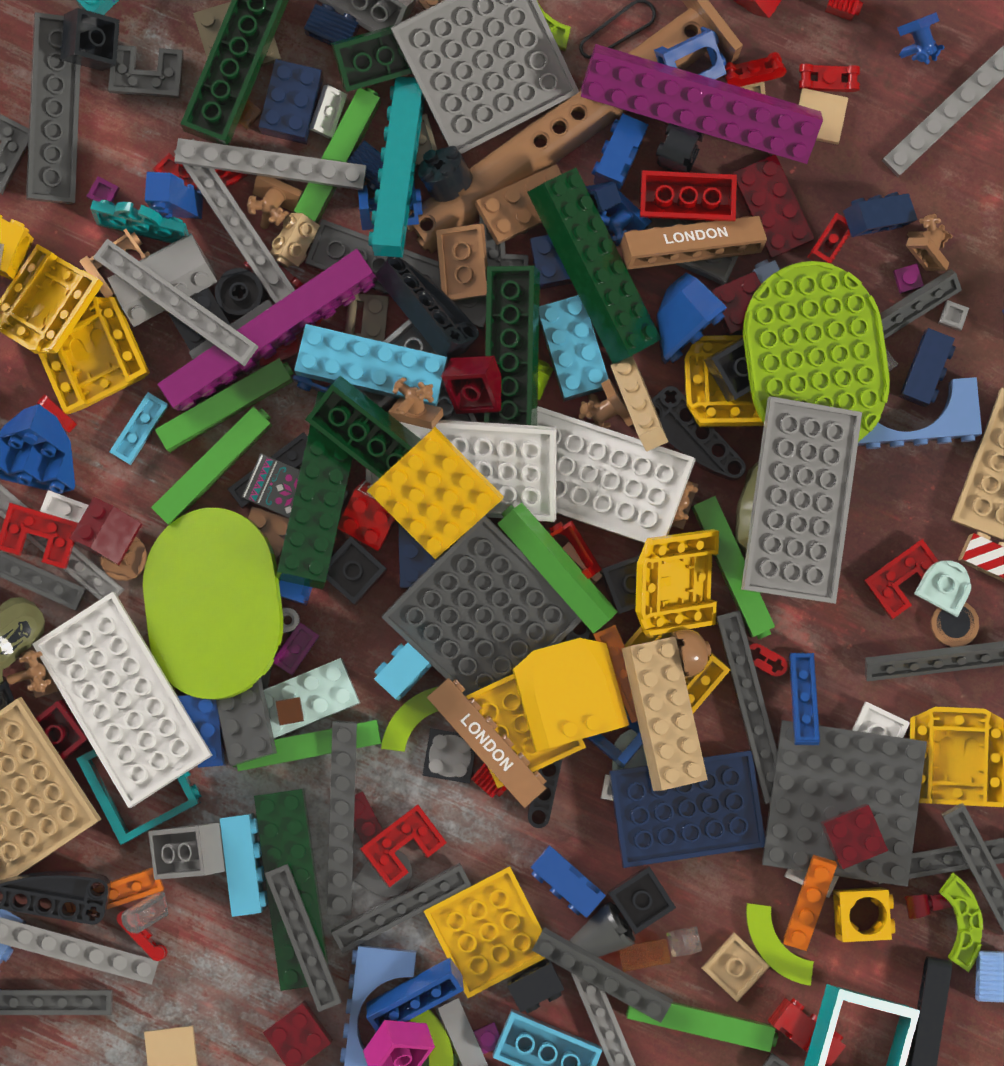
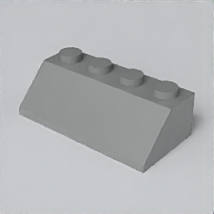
(374, 13)
(179, 264)

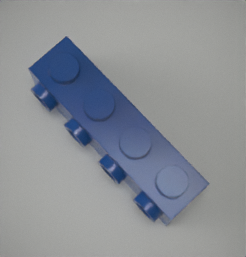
(416, 994)

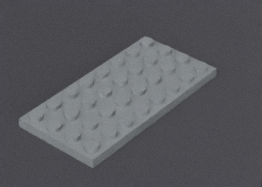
(801, 500)

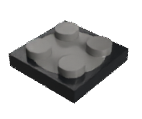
(448, 757)

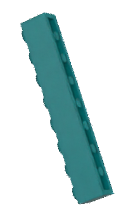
(398, 168)

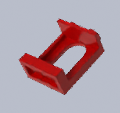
(571, 532)

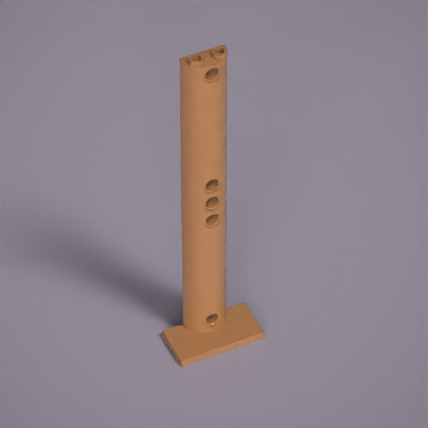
(521, 158)

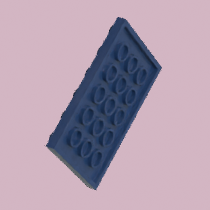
(691, 818)

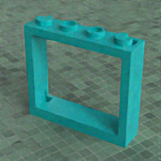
(111, 811)
(829, 1015)

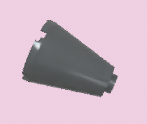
(604, 932)

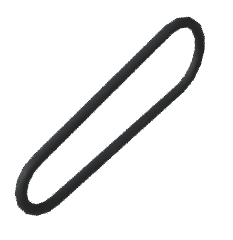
(613, 18)

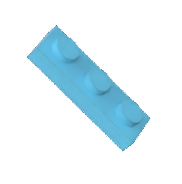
(139, 428)

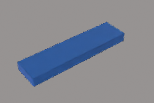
(804, 699)

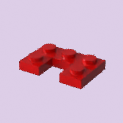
(24, 520)
(886, 580)
(382, 848)

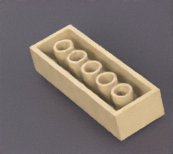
(664, 714)

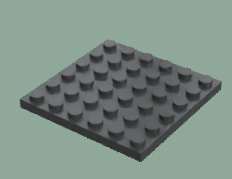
(480, 609)
(834, 778)

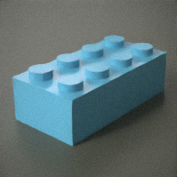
(572, 348)
(402, 671)
(243, 864)
(536, 1043)

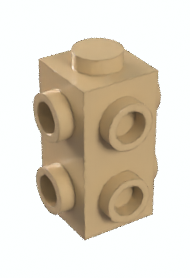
(294, 240)

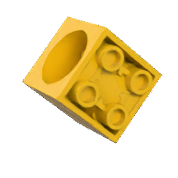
(16, 247)
(848, 932)

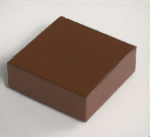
(289, 711)

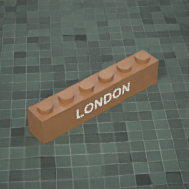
(692, 242)
(486, 742)

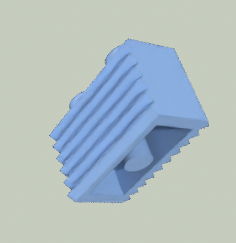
(990, 976)

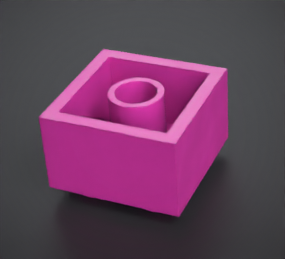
(399, 1044)

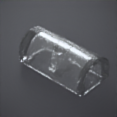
(145, 913)

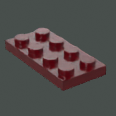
(772, 199)

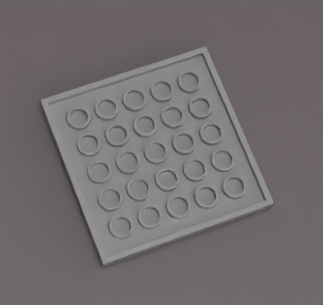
(484, 66)

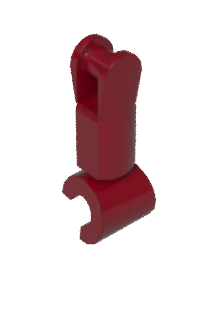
(920, 905)

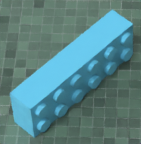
(367, 362)

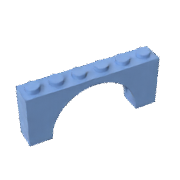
(958, 420)
(373, 967)

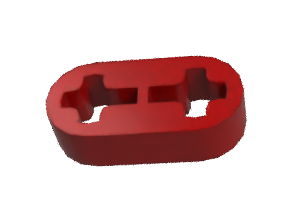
(66, 422)
(772, 656)

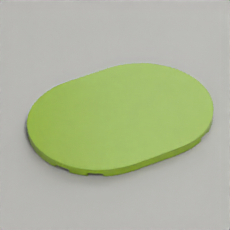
(817, 341)
(212, 603)

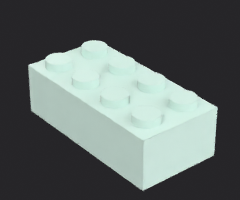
(321, 692)

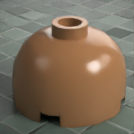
(692, 651)

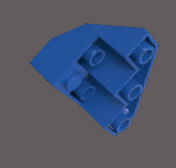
(685, 314)
(36, 451)

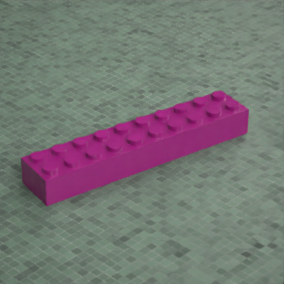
(701, 104)
(271, 330)

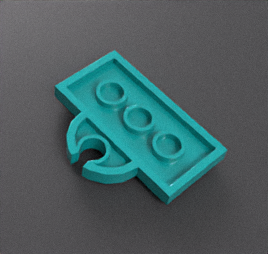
(143, 222)

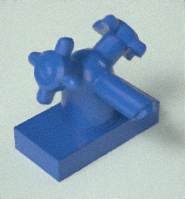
(924, 42)
(623, 216)

